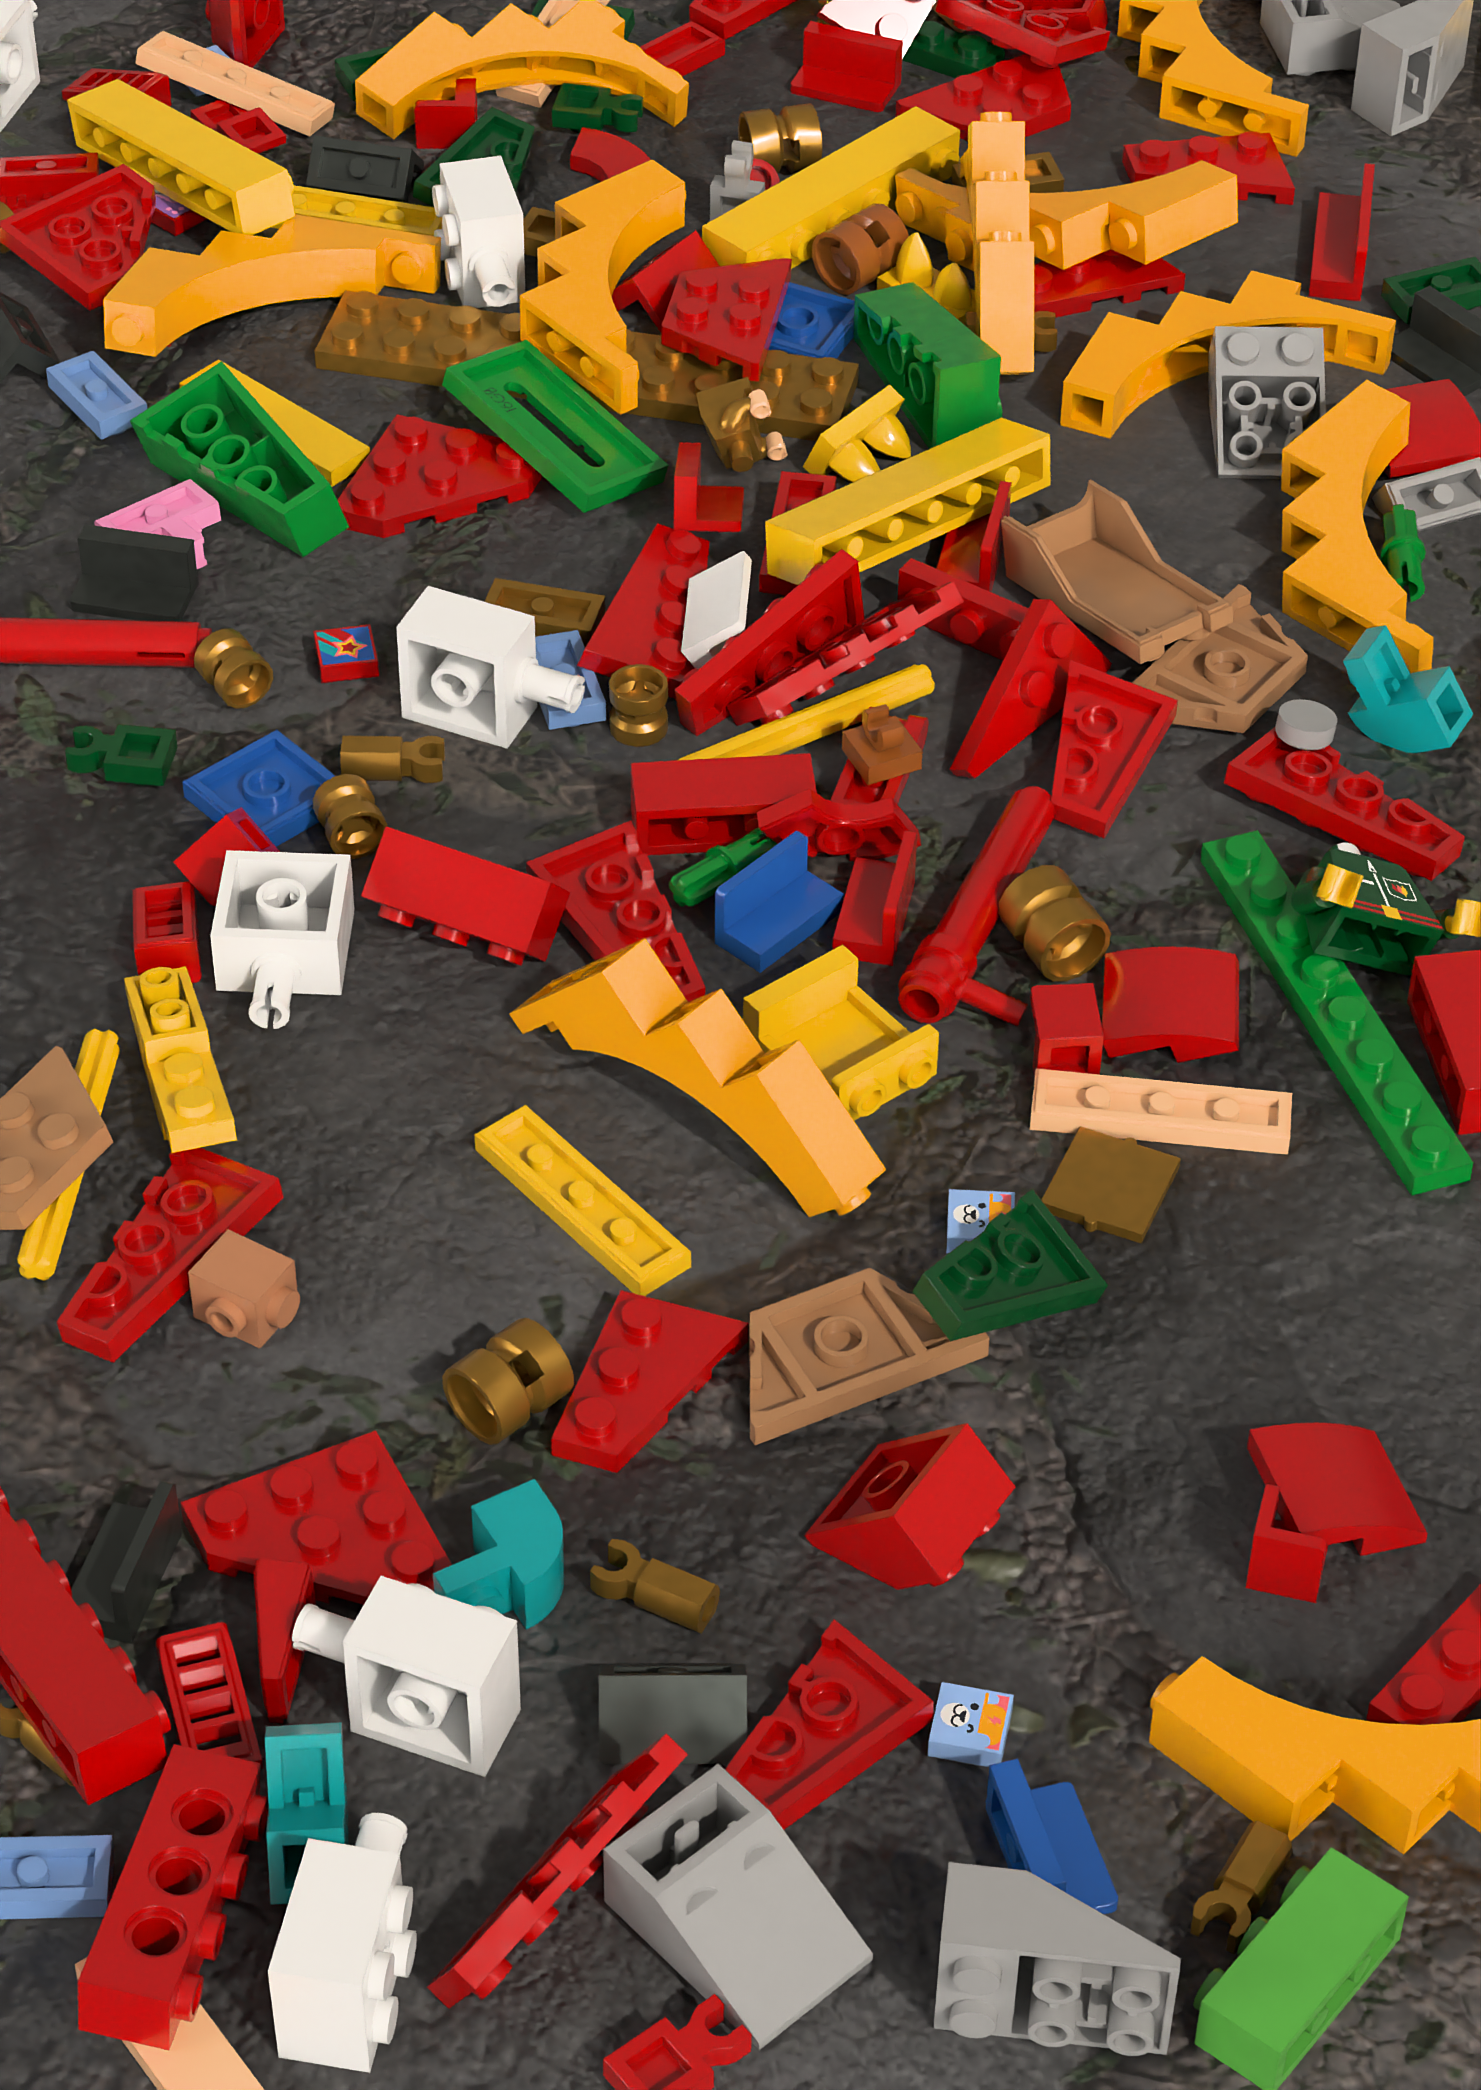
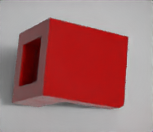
(445, 121)
(205, 858)
(1067, 1028)
(1282, 1559)

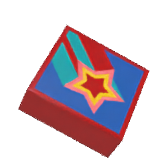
(346, 653)

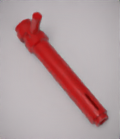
(100, 642)
(948, 958)

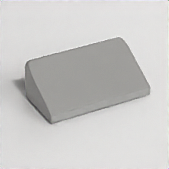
(1436, 495)

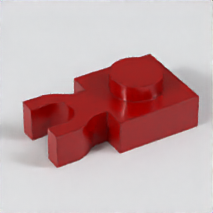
(677, 2059)

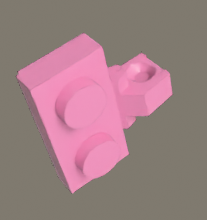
(172, 512)

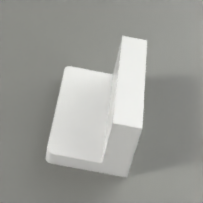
(715, 608)

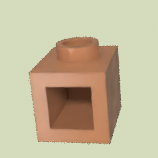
(244, 1289)

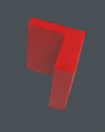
(848, 67)
(656, 280)
(703, 506)
(977, 547)
(877, 905)

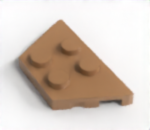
(1231, 672)
(45, 1138)
(843, 1350)

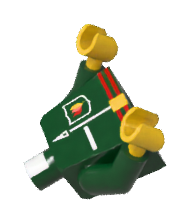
(1374, 912)

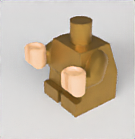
(732, 422)

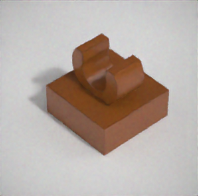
(881, 747)

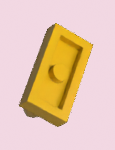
(947, 287)
(844, 444)

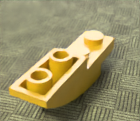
(178, 1060)

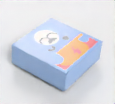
(972, 1211)
(970, 1725)

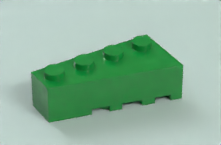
(930, 360)
(242, 459)

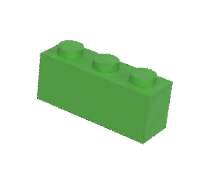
(1298, 1969)

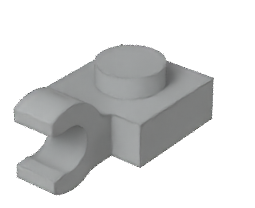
(735, 186)

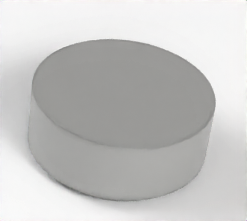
(1306, 724)

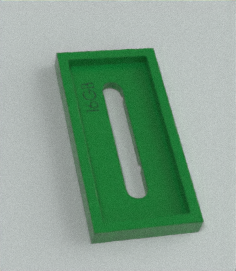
(623, 458)

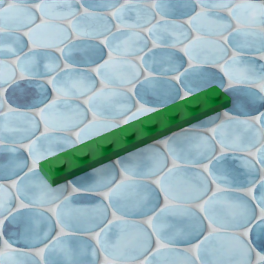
(1338, 1017)

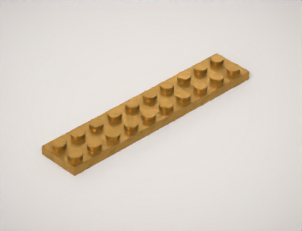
(421, 339)

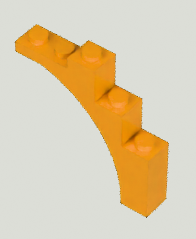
(515, 51)
(1134, 219)
(1001, 238)
(1137, 359)

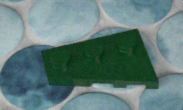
(489, 136)
(1009, 1274)

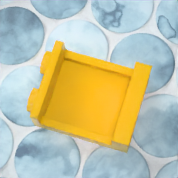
(844, 1030)

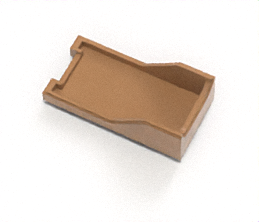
(1110, 577)

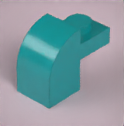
(1401, 707)
(515, 1558)
(303, 1797)

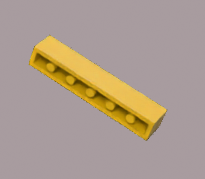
(182, 158)
(796, 210)
(910, 500)

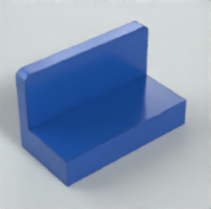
(773, 905)
(1048, 1835)

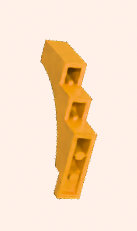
(1203, 79)
(594, 244)
(304, 259)
(1337, 577)
(702, 1046)
(1294, 1761)

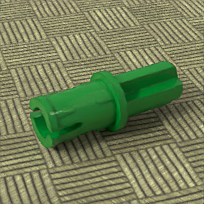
(1403, 550)
(719, 865)

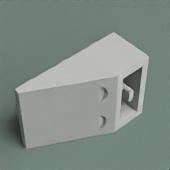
(1318, 33)
(1409, 62)
(1262, 395)
(733, 1905)
(1047, 1967)

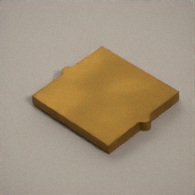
(1110, 1184)

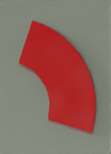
(604, 154)
(839, 828)

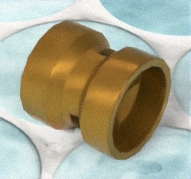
(233, 668)
(638, 715)
(349, 815)

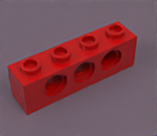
(172, 1898)

